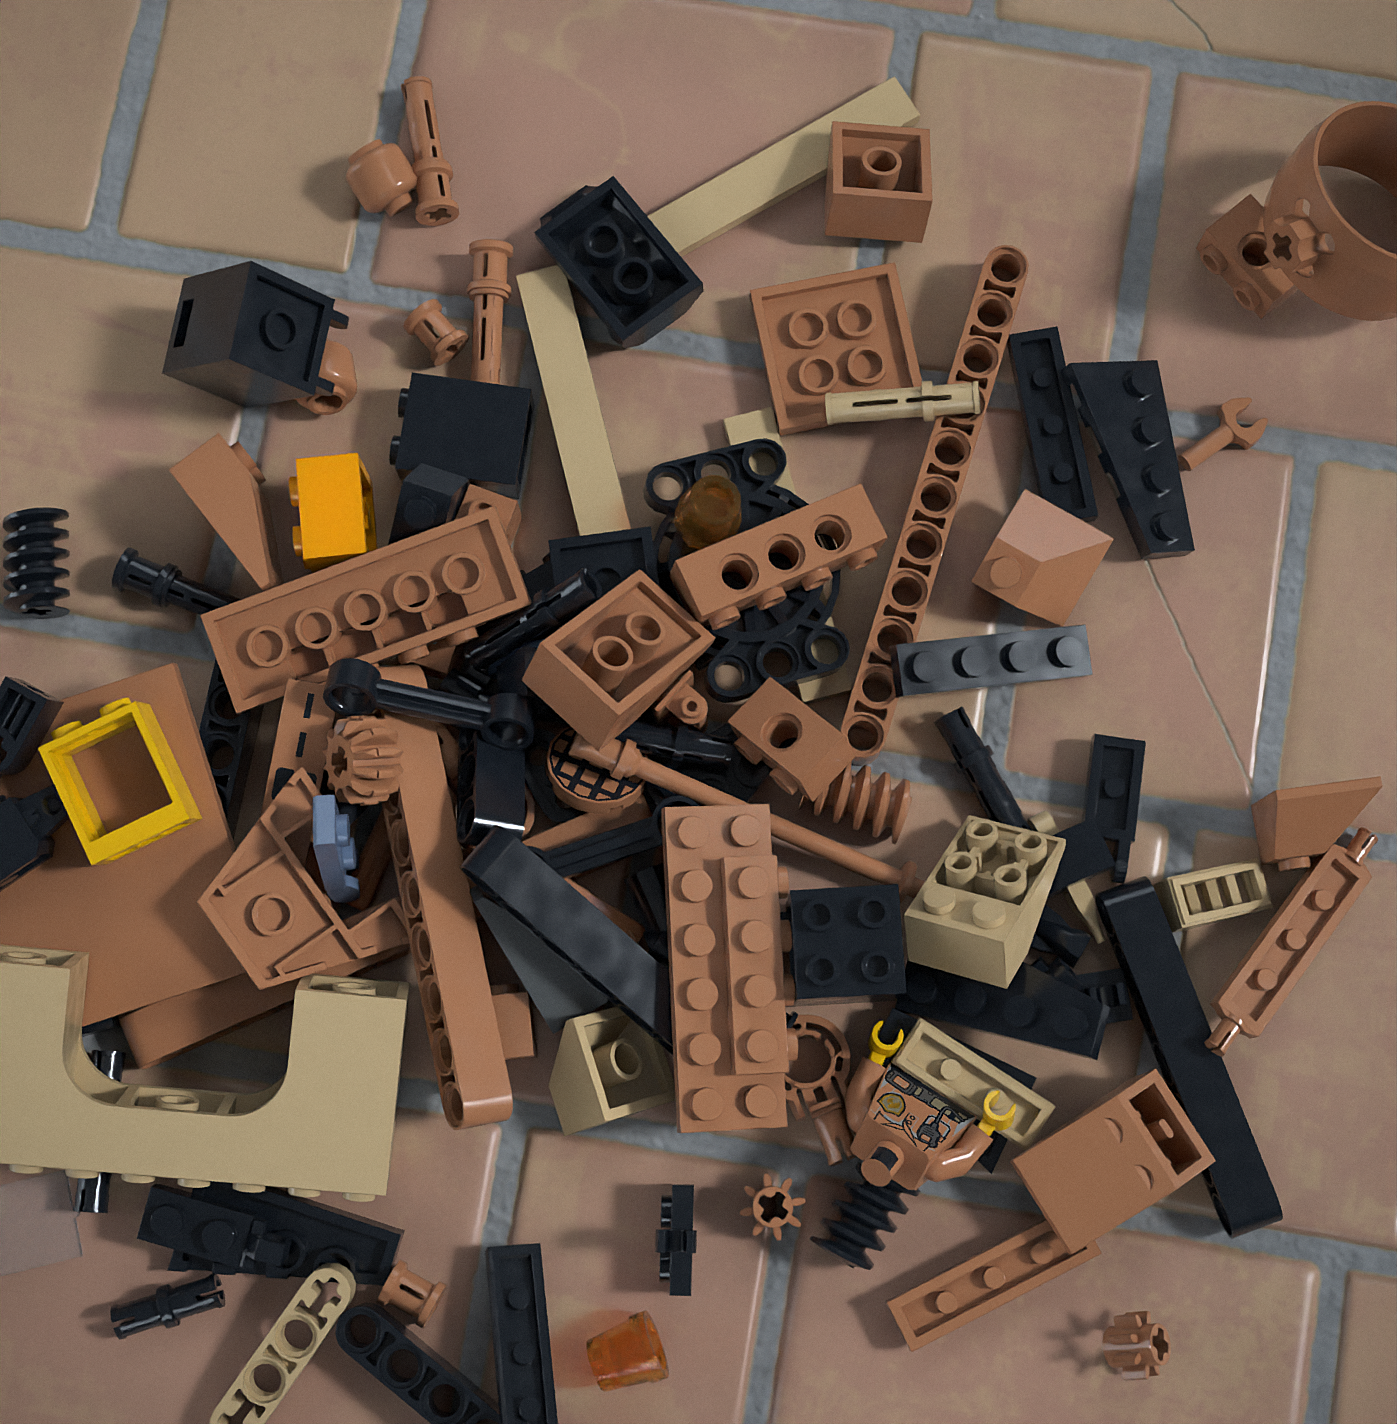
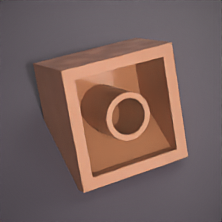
(878, 182)

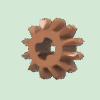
(362, 760)

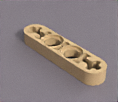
(280, 1354)

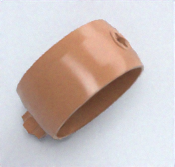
(1357, 275)

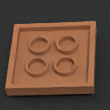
(834, 338)

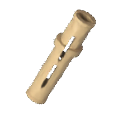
(843, 406)

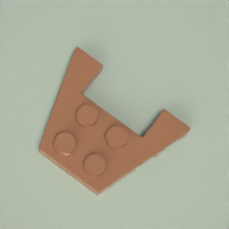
(275, 911)

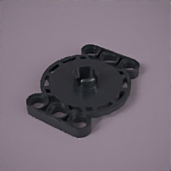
(757, 632)

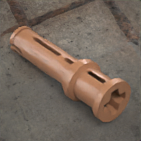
(429, 165)
(489, 293)

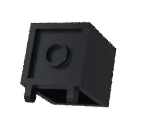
(251, 336)
(846, 945)

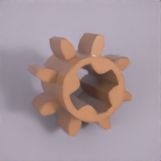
(774, 1221)
(1136, 1345)

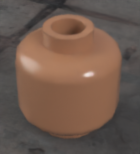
(381, 178)
(338, 368)

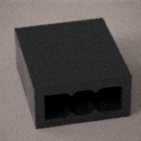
(465, 430)

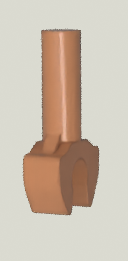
(1227, 432)

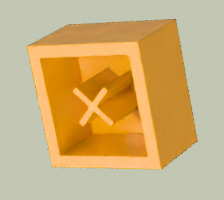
(334, 510)

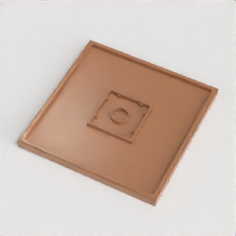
(141, 910)

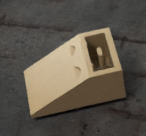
(983, 901)

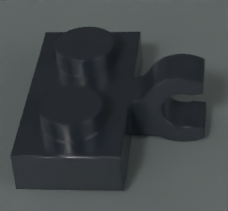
(678, 1242)

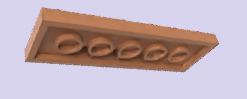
(369, 609)
(727, 968)

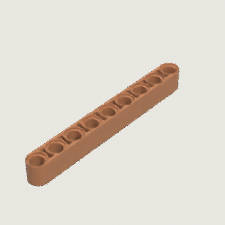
(443, 925)

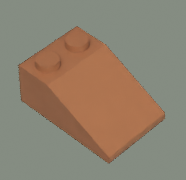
(228, 493)
(616, 658)

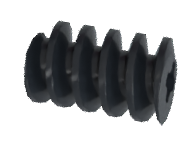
(33, 562)
(862, 1220)

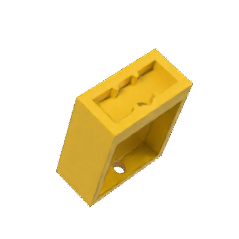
(74, 738)

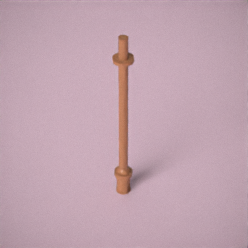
(626, 761)

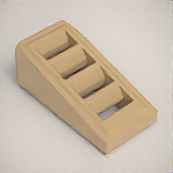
(1183, 906)

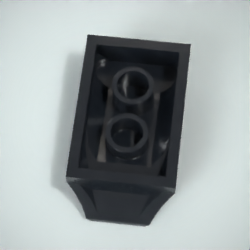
(619, 262)

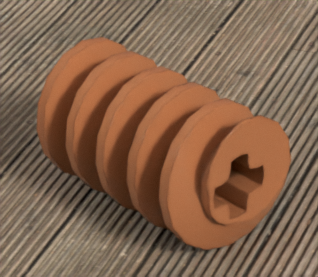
(865, 800)

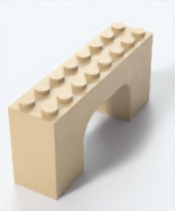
(310, 1131)

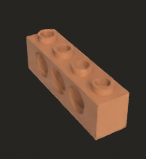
(843, 516)

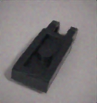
(1114, 794)

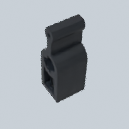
(24, 722)

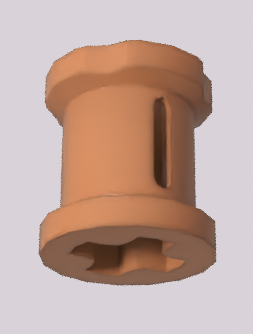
(421, 323)
(404, 1278)

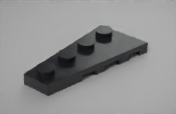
(1030, 1010)
(317, 1233)

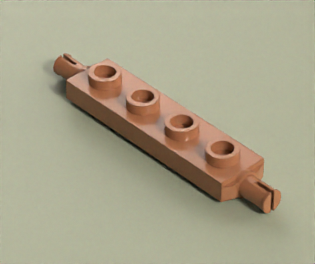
(1290, 941)

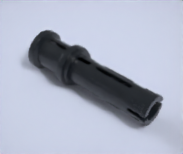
(166, 585)

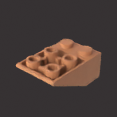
(1112, 1160)

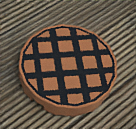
(585, 783)

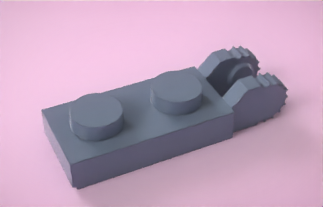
(335, 850)

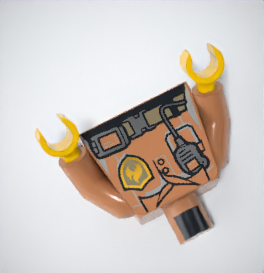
(909, 1128)

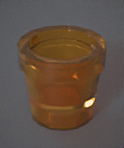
(708, 512)
(628, 1354)

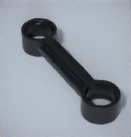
(430, 704)
(610, 845)

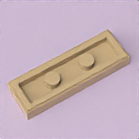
(968, 1079)

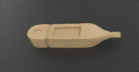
(1079, 895)

